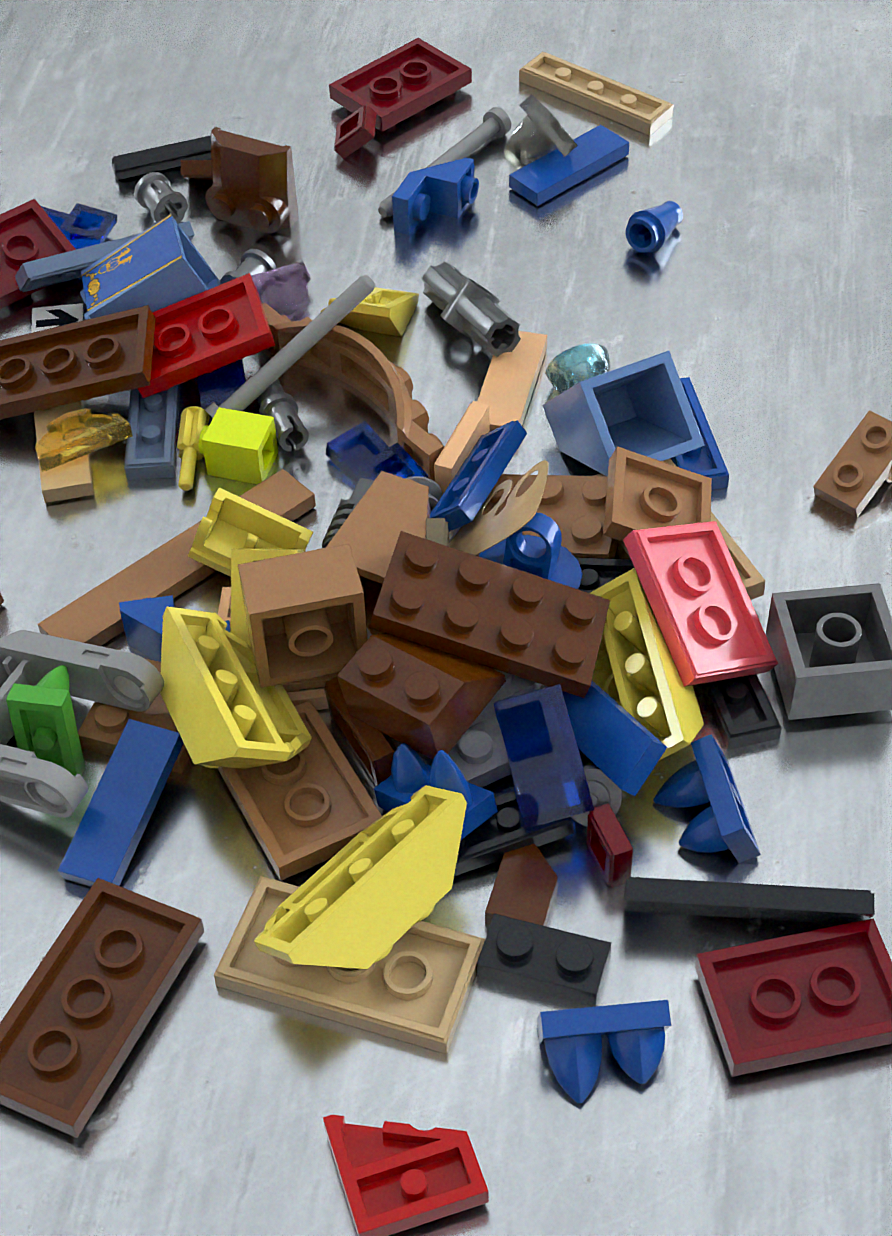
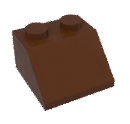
(416, 692)

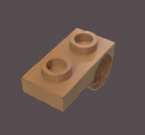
(859, 466)

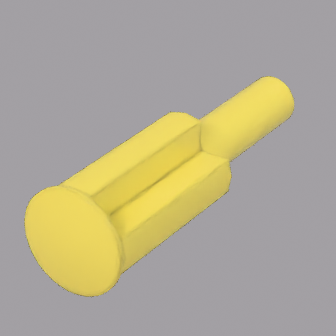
(191, 424)

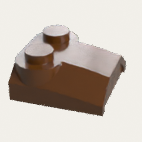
(252, 182)

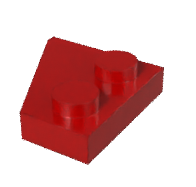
(403, 1174)

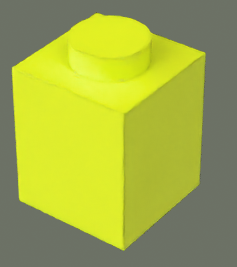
(239, 445)

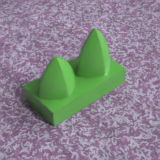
(46, 720)

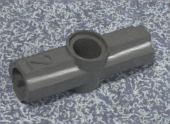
(471, 309)

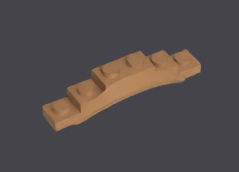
(365, 368)

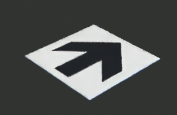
(55, 316)

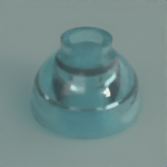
(577, 365)

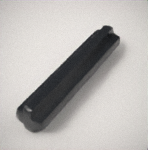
(160, 158)

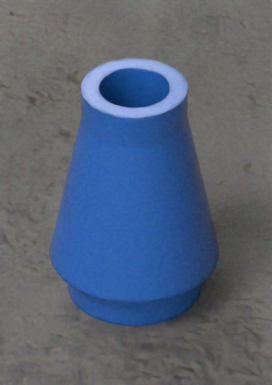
(651, 227)

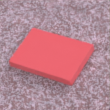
(700, 602)

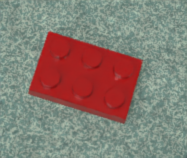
(207, 333)

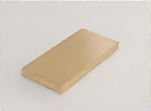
(406, 996)

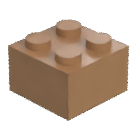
(303, 613)

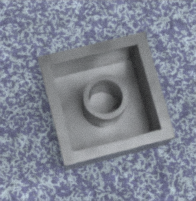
(832, 650)

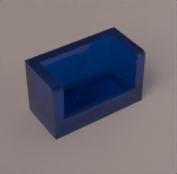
(543, 756)

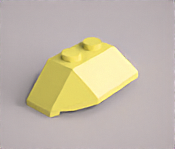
(639, 669)
(218, 696)
(372, 887)

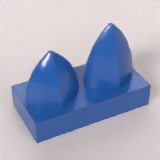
(412, 774)
(710, 781)
(576, 1037)

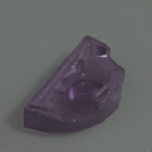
(284, 287)

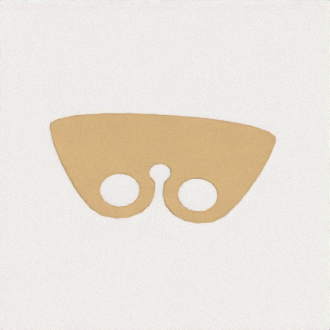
(491, 528)

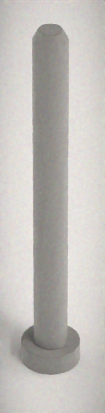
(495, 123)
(297, 346)

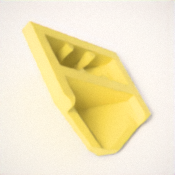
(383, 311)

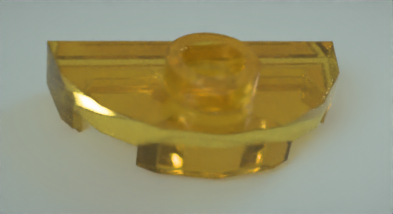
(78, 435)

